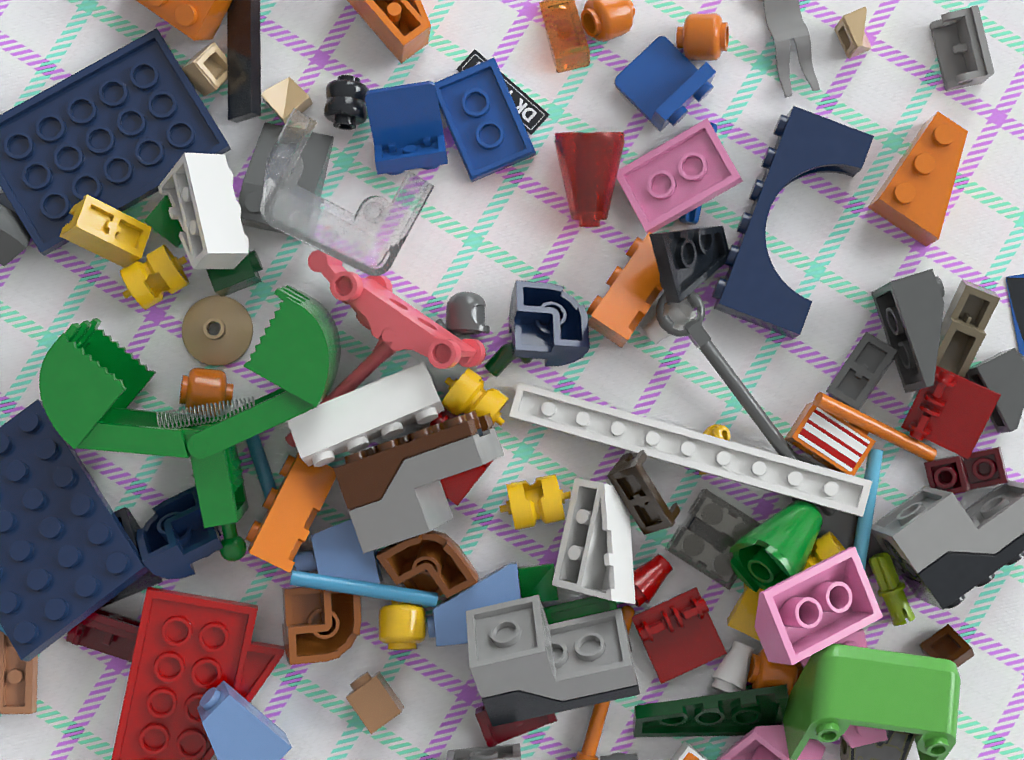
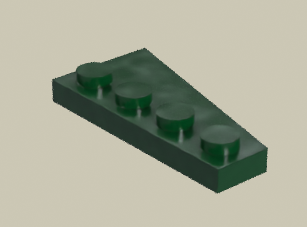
(712, 714)

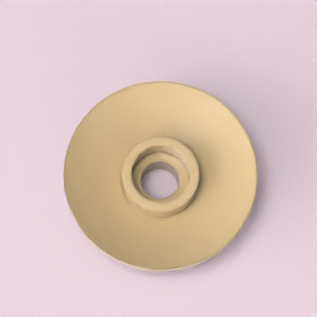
(233, 337)

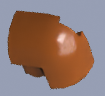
(429, 564)
(318, 624)

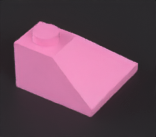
(769, 744)

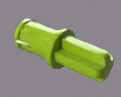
(891, 589)

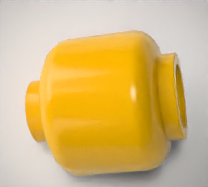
(402, 625)

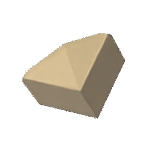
(851, 33)
(207, 69)
(285, 97)

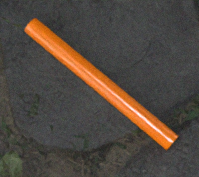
(874, 426)

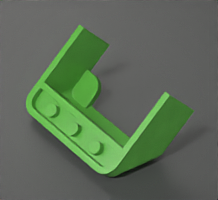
(874, 691)

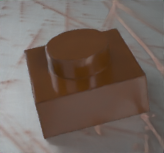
(947, 645)

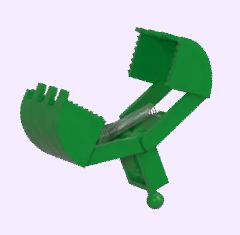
(92, 381)

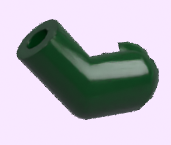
(502, 359)

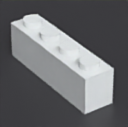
(365, 415)

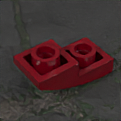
(961, 474)

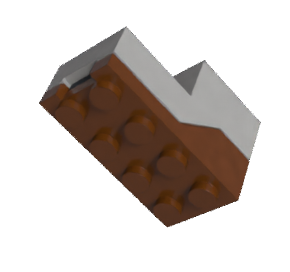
(397, 484)

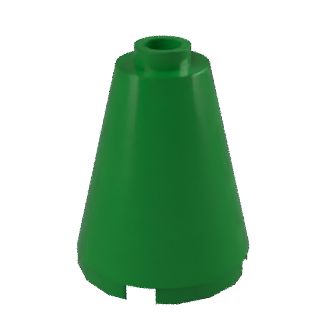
(777, 546)

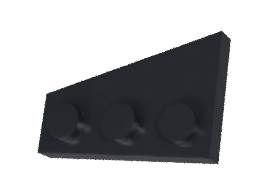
(688, 258)

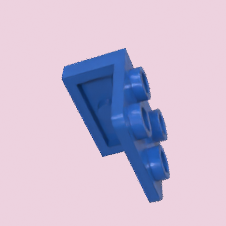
(664, 83)
(406, 128)

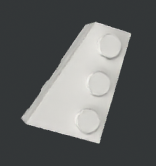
(207, 211)
(596, 544)

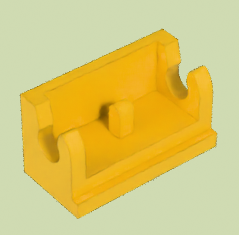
(106, 231)

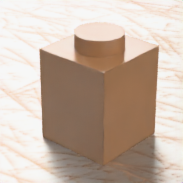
(374, 701)

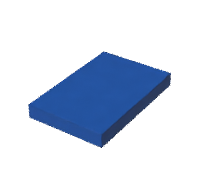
(483, 120)

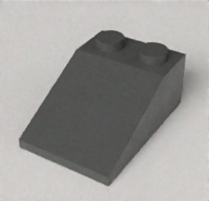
(315, 160)
(912, 324)

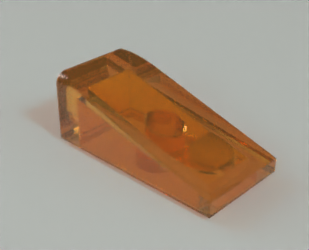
(565, 34)

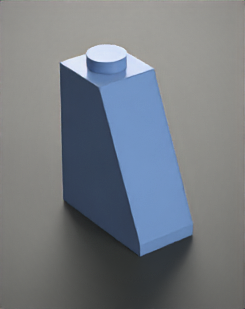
(449, 617)
(239, 728)

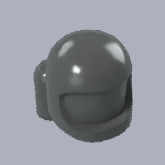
(465, 315)

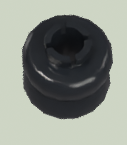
(346, 102)

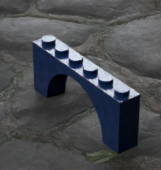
(752, 285)

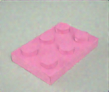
(678, 176)

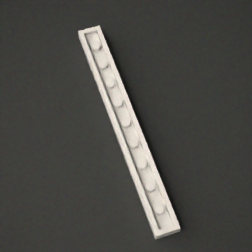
(691, 449)

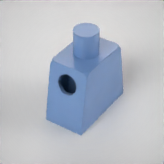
(339, 554)

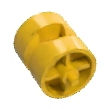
(154, 277)
(468, 395)
(528, 502)

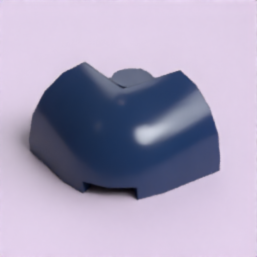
(547, 324)
(177, 537)

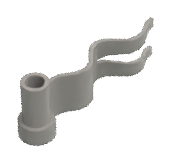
(785, 24)

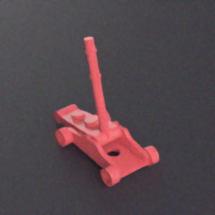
(392, 322)

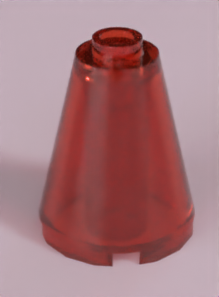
(589, 172)

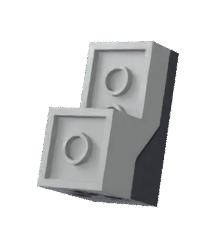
(953, 549)
(546, 668)

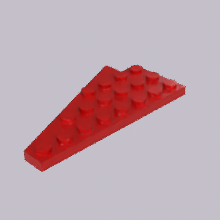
(179, 654)

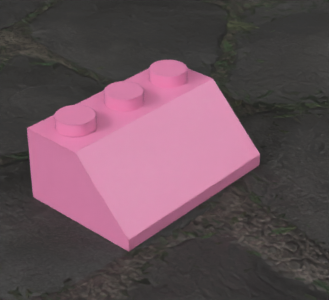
(815, 608)

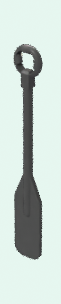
(839, 523)

